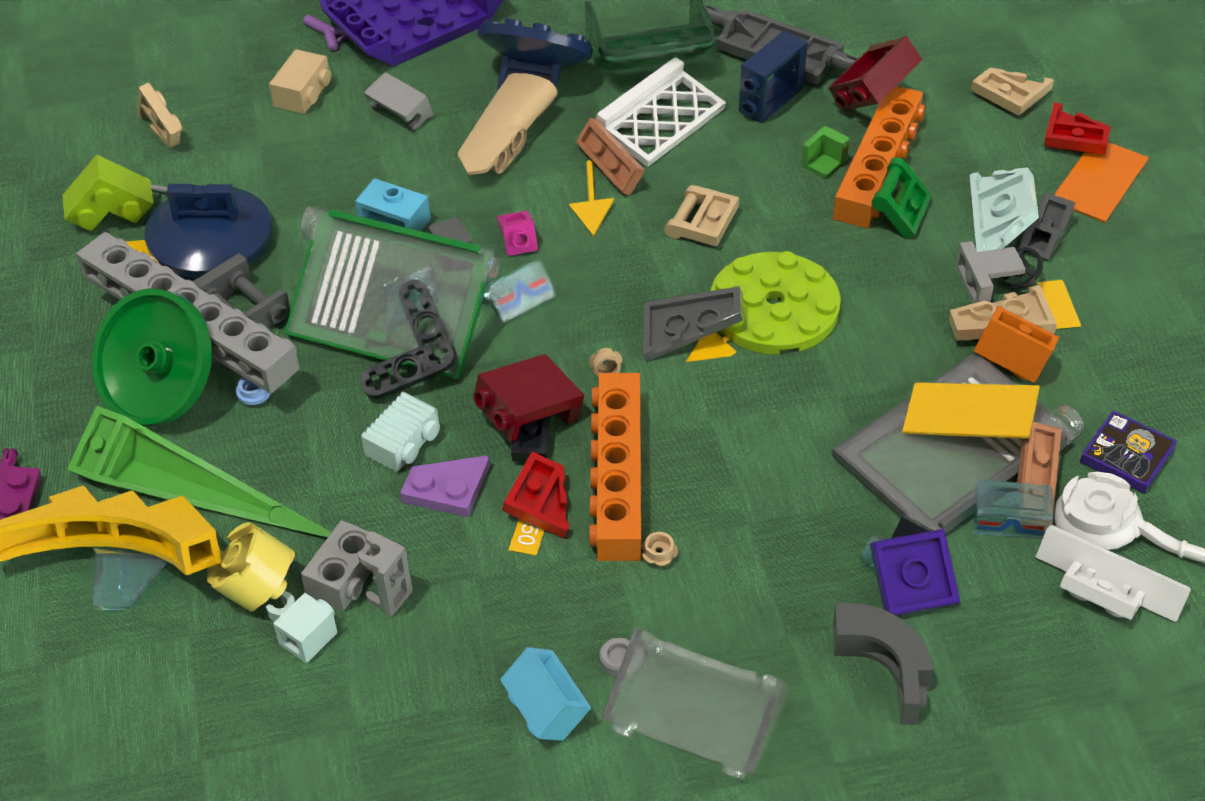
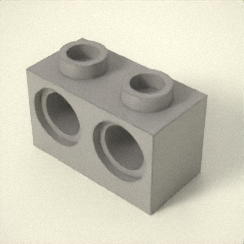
(340, 562)

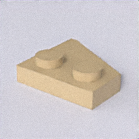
(1010, 89)
(153, 106)

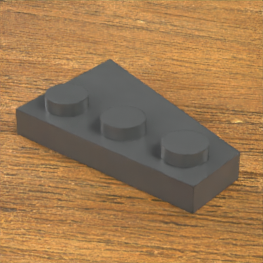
(687, 318)

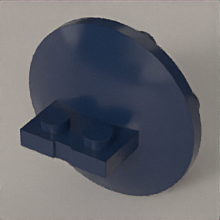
(533, 49)
(207, 227)

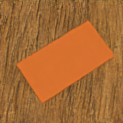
(1101, 181)

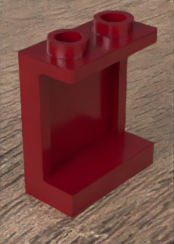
(526, 393)

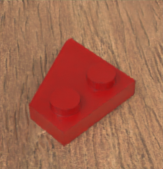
(1076, 132)

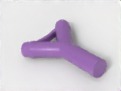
(328, 31)

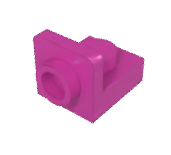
(518, 232)

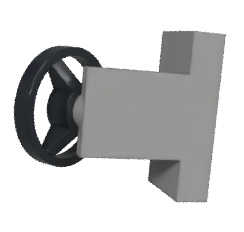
(979, 268)

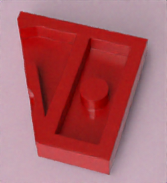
(540, 495)

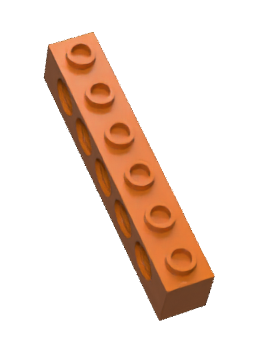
(885, 139)
(618, 468)

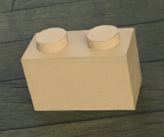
(300, 81)

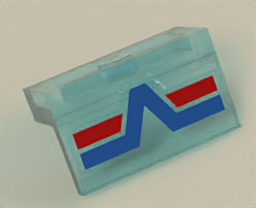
(519, 290)
(1012, 509)

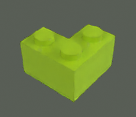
(105, 189)

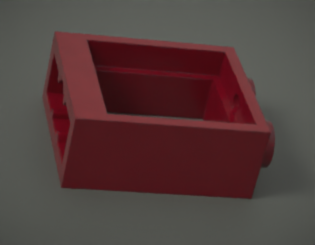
(875, 74)

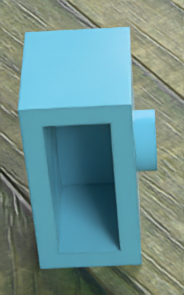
(393, 205)
(545, 694)

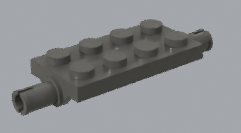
(749, 32)

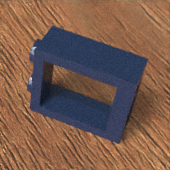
(762, 98)

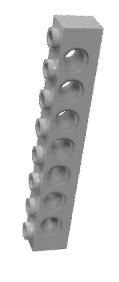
(234, 338)

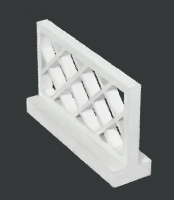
(643, 98)

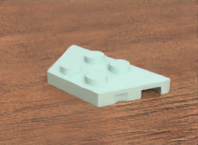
(1002, 206)

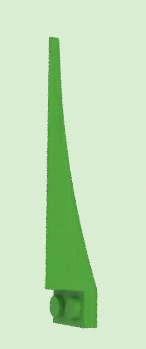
(137, 459)

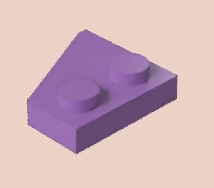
(446, 485)

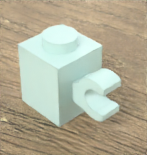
(303, 625)

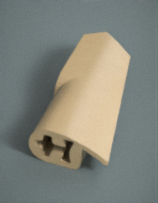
(504, 123)

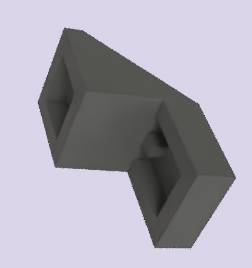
(1051, 225)

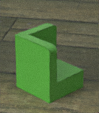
(825, 152)

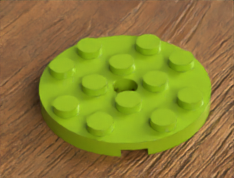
(806, 308)

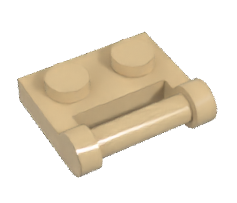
(709, 221)

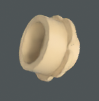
(603, 354)
(659, 542)

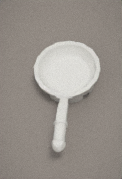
(1108, 515)

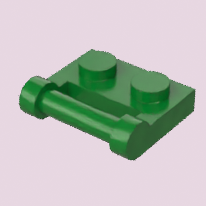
(910, 201)

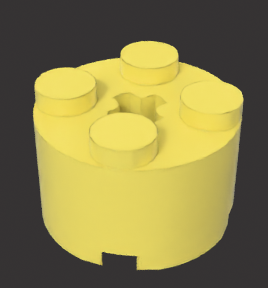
(251, 567)

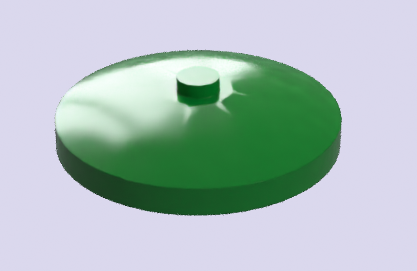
(151, 356)

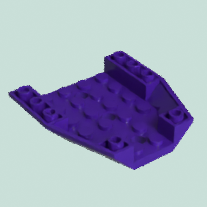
(400, 28)

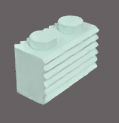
(401, 432)

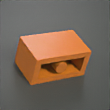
(1016, 344)

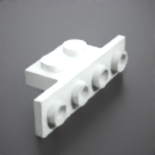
(1110, 578)

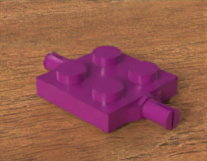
(17, 485)

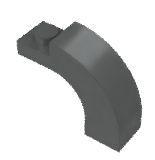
(889, 640)

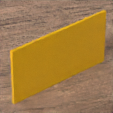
(971, 410)

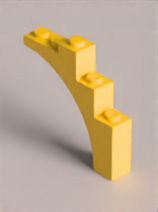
(75, 519)

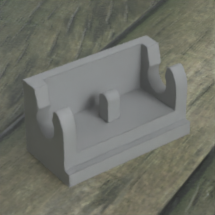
(400, 99)
(389, 572)

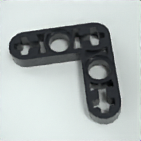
(421, 355)

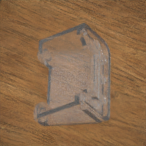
(695, 703)

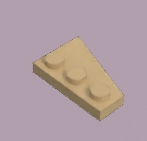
(971, 320)

